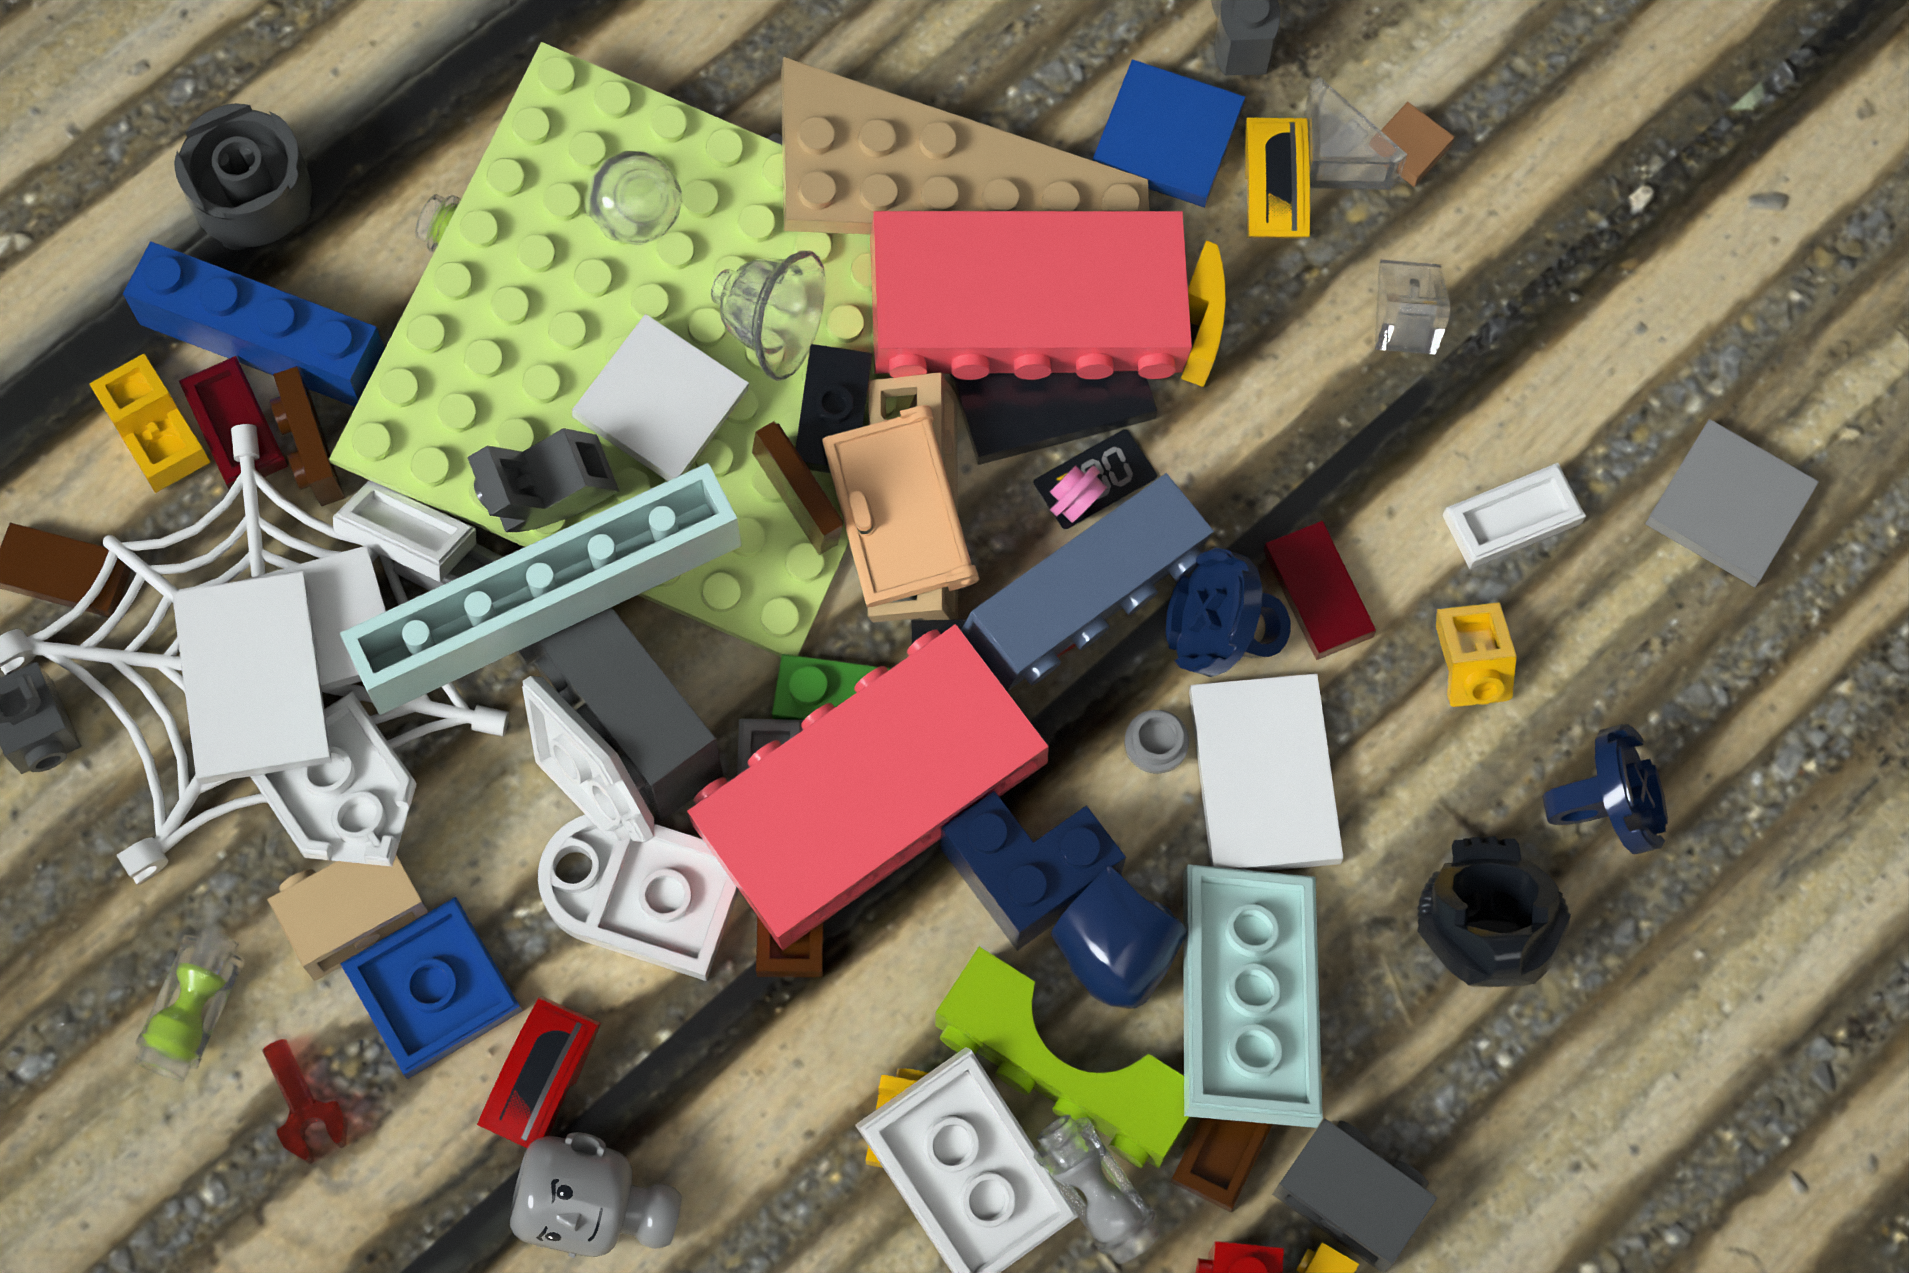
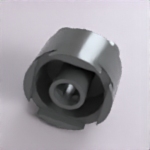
(244, 176)

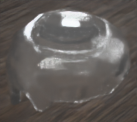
(633, 197)

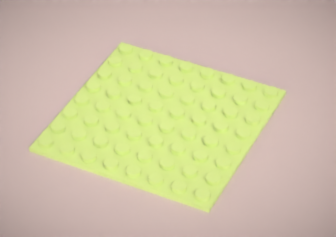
(538, 301)

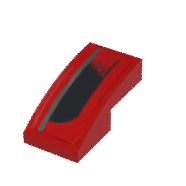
(539, 1072)

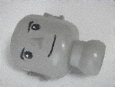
(582, 1196)

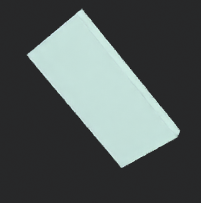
(1251, 997)

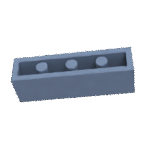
(1086, 583)

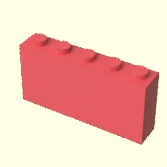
(1029, 293)
(866, 784)

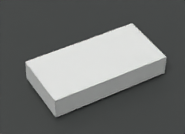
(1513, 515)
(404, 530)

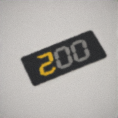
(1121, 469)

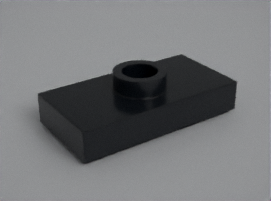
(831, 399)

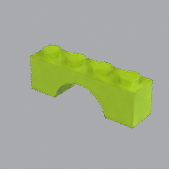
(994, 1017)

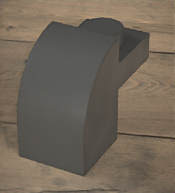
(544, 482)

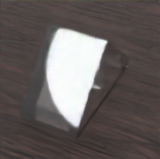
(1346, 146)
(1411, 307)

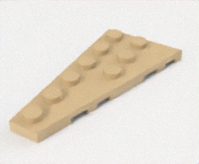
(873, 151)

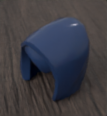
(1118, 941)

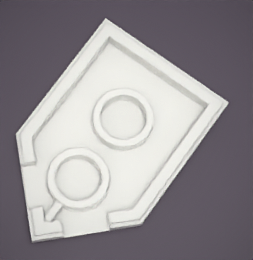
(584, 765)
(347, 806)

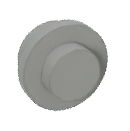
(1156, 741)

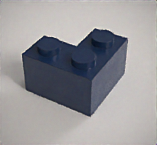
(1022, 880)

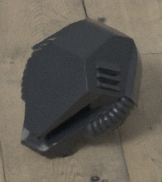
(1493, 915)

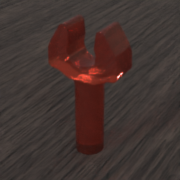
(301, 1103)

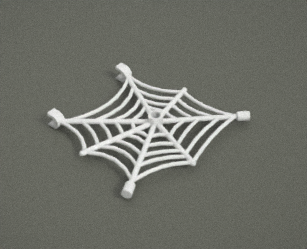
(17, 650)

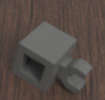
(34, 721)

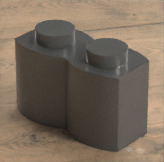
(1245, 35)

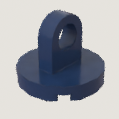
(1217, 615)
(1623, 790)

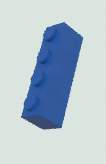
(253, 323)

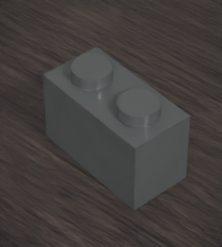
(1356, 1193)

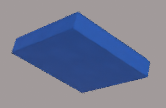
(1170, 131)
(431, 987)

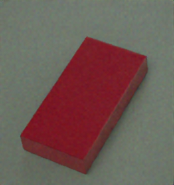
(222, 400)
(1319, 590)

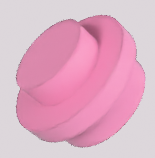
(1076, 492)

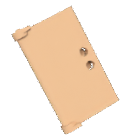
(898, 484)

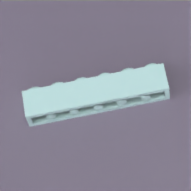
(542, 588)

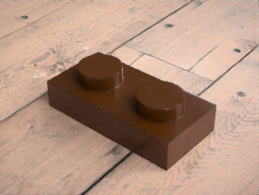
(297, 414)

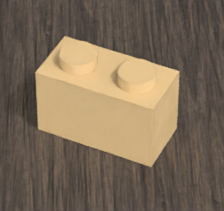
(344, 911)

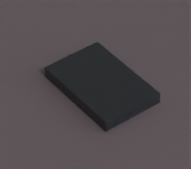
(1024, 415)

